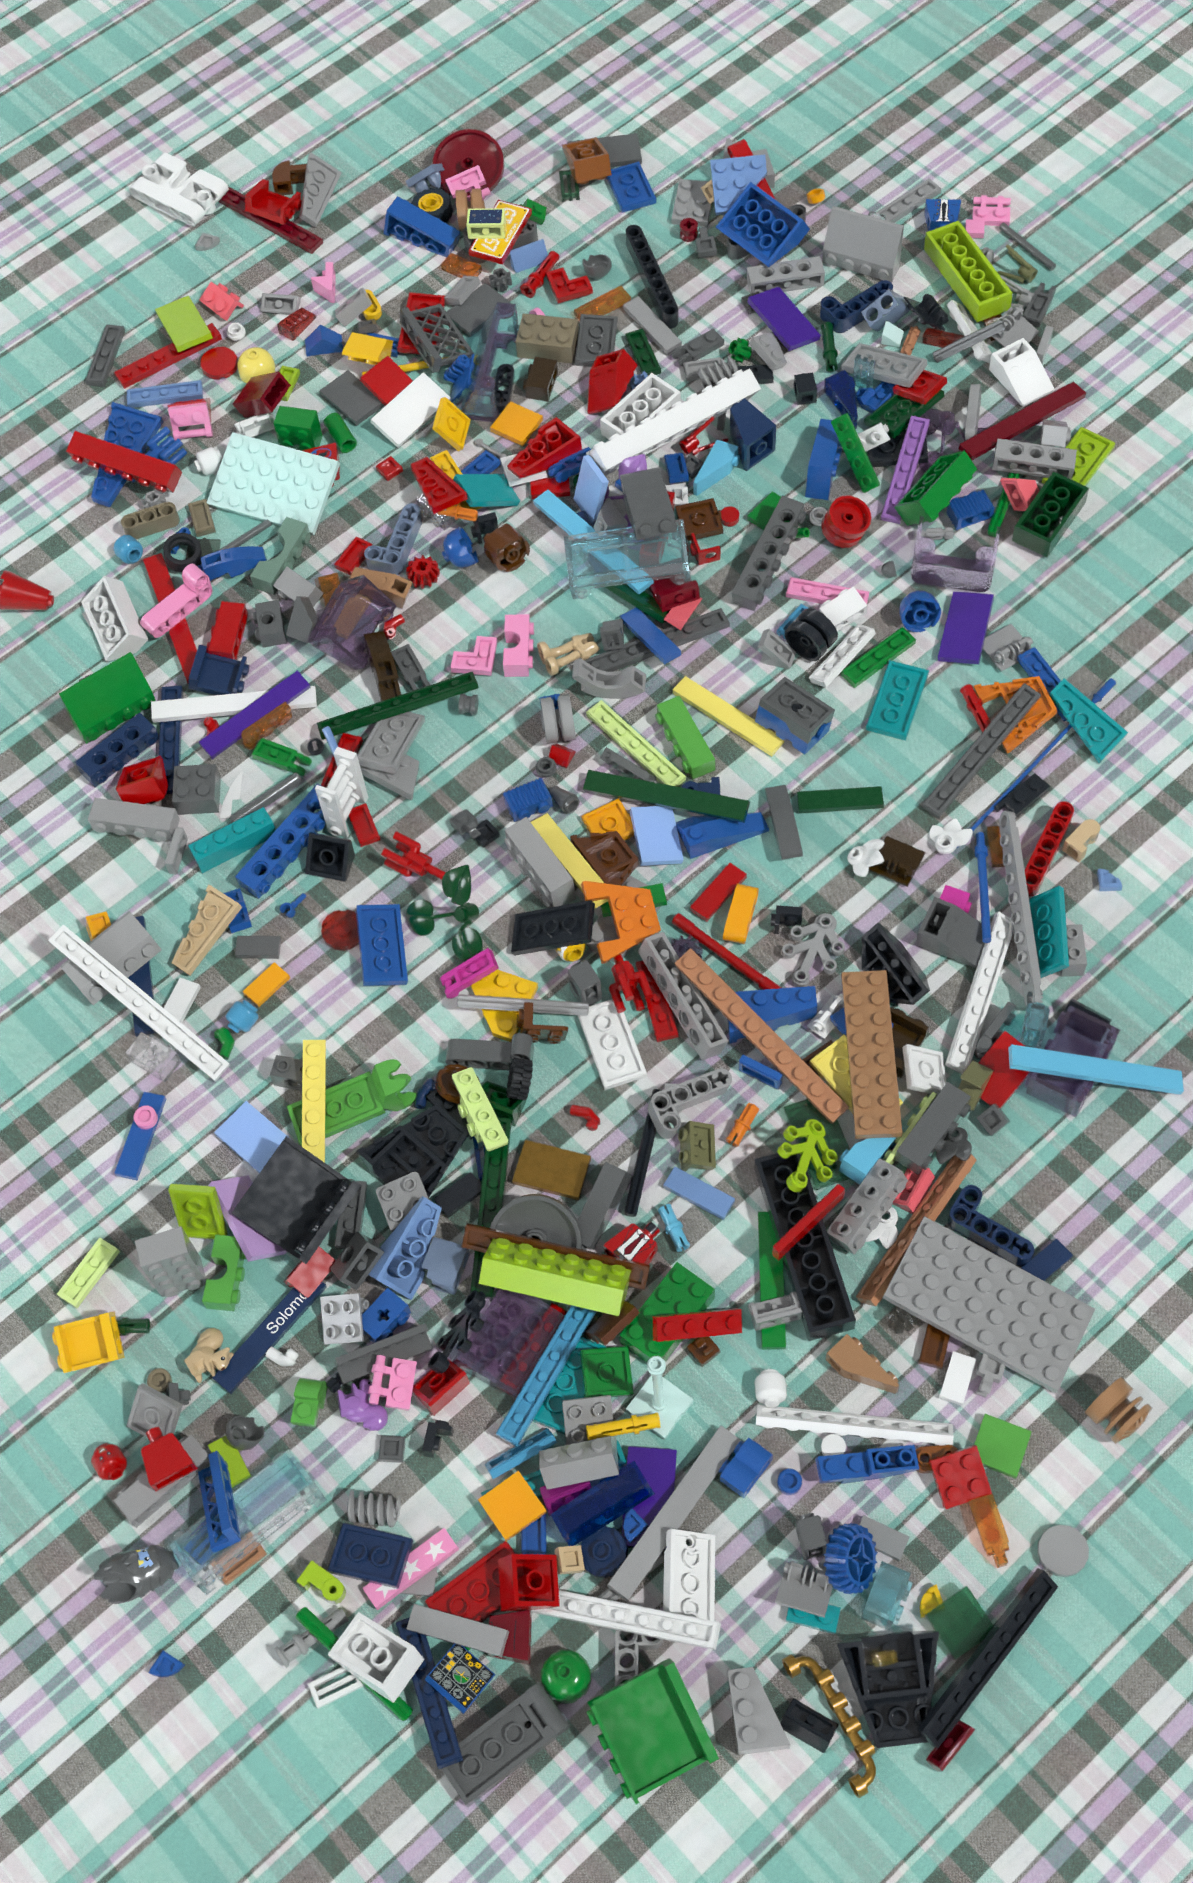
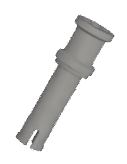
(301, 1643)

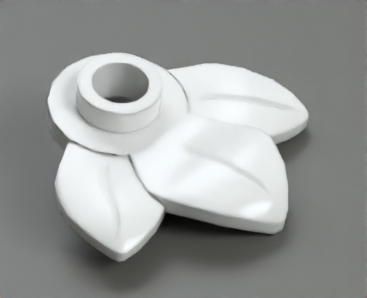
(951, 835)
(865, 856)
(886, 1230)

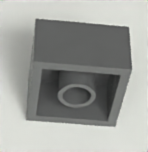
(196, 789)

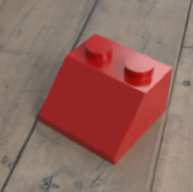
(143, 782)
(528, 1582)

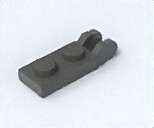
(1039, 305)
(698, 347)
(409, 666)
(994, 1031)

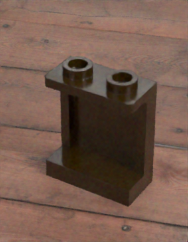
(905, 1031)

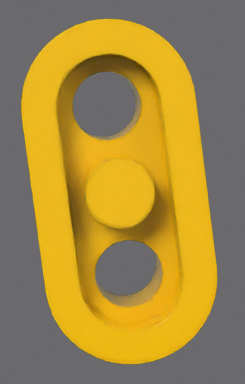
(373, 311)

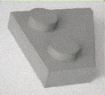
(769, 350)

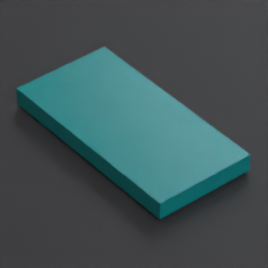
(897, 700)
(1050, 930)
(567, 1386)

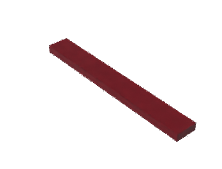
(288, 231)
(1023, 420)

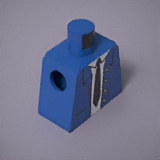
(941, 212)

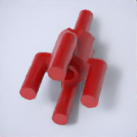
(412, 859)
(627, 980)

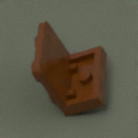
(550, 1033)

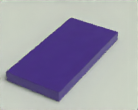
(783, 318)
(966, 627)
(660, 1471)

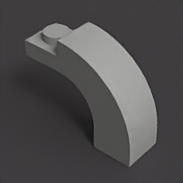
(609, 685)

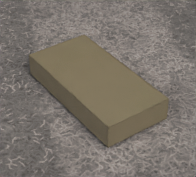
(201, 517)

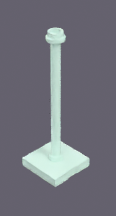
(660, 1397)

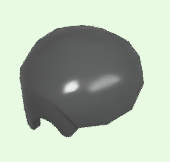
(597, 266)
(243, 1432)

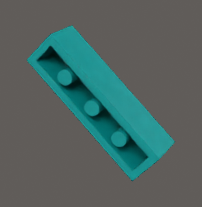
(232, 840)

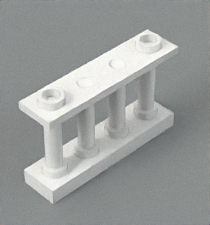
(342, 792)

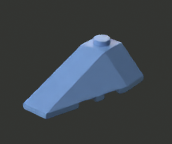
(406, 1249)

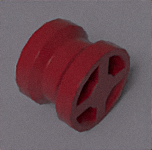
(688, 229)

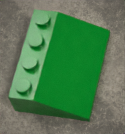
(107, 698)

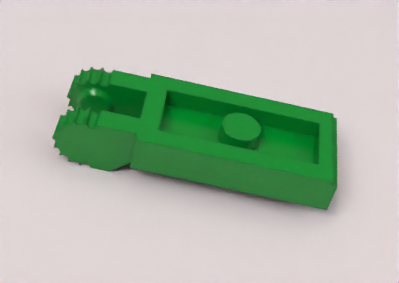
(280, 756)

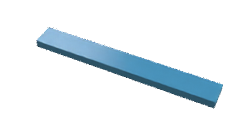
(545, 1374)

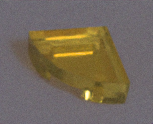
(884, 1658)

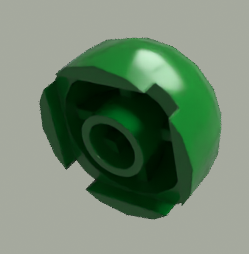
(566, 1676)

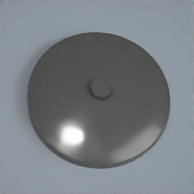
(540, 1218)

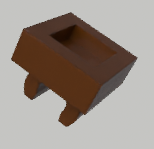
(703, 1350)

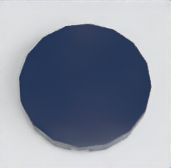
(604, 1552)

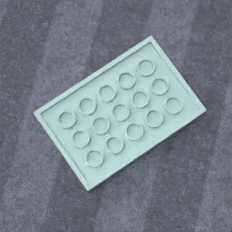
(272, 482)

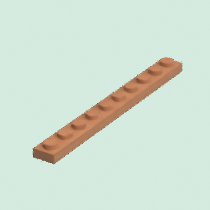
(762, 1036)

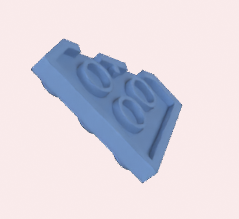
(732, 176)

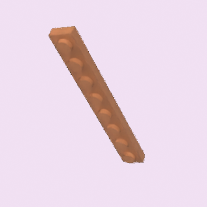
(930, 1207)

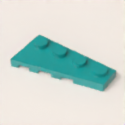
(1091, 723)

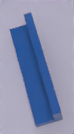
(224, 1503)

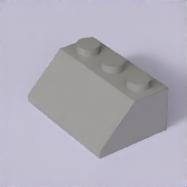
(579, 1462)

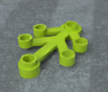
(814, 1134)

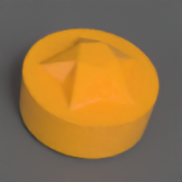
(815, 196)

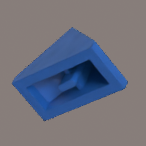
(323, 341)

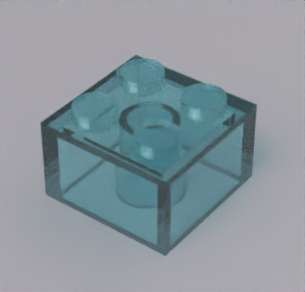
(884, 1600)

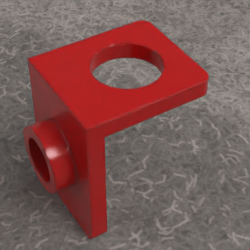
(701, 554)

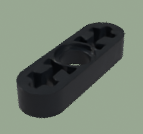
(501, 381)

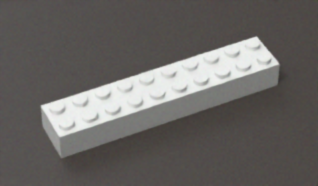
(674, 422)

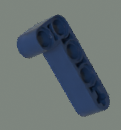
(849, 314)
(993, 1229)

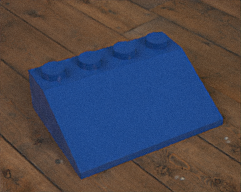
(762, 225)

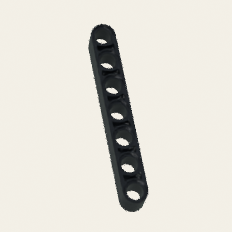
(652, 276)

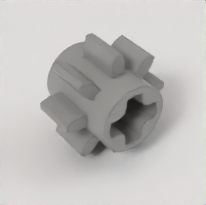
(153, 498)

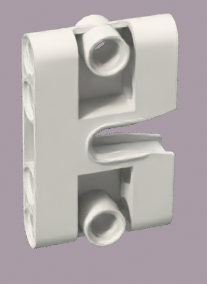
(172, 191)

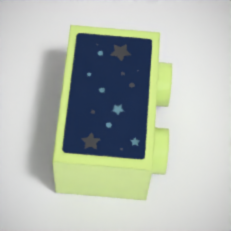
(486, 223)

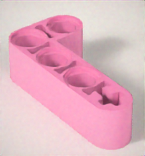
(179, 603)

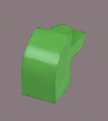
(309, 1397)

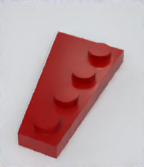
(437, 486)

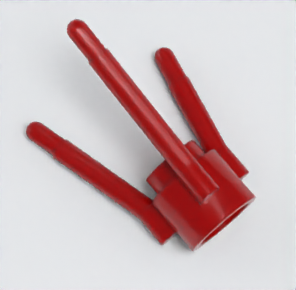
(690, 443)

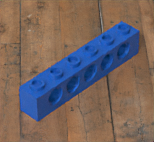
(276, 845)

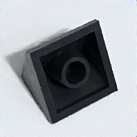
(329, 856)

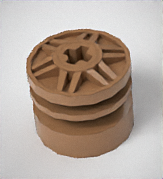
(1118, 1410)

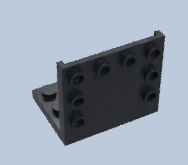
(296, 1200)

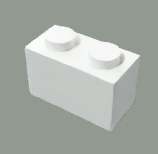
(844, 608)

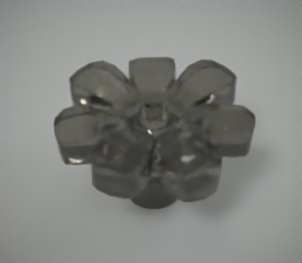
(901, 1319)

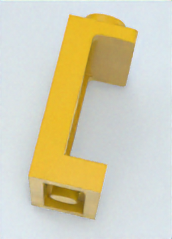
(88, 1342)

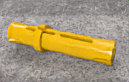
(624, 1426)

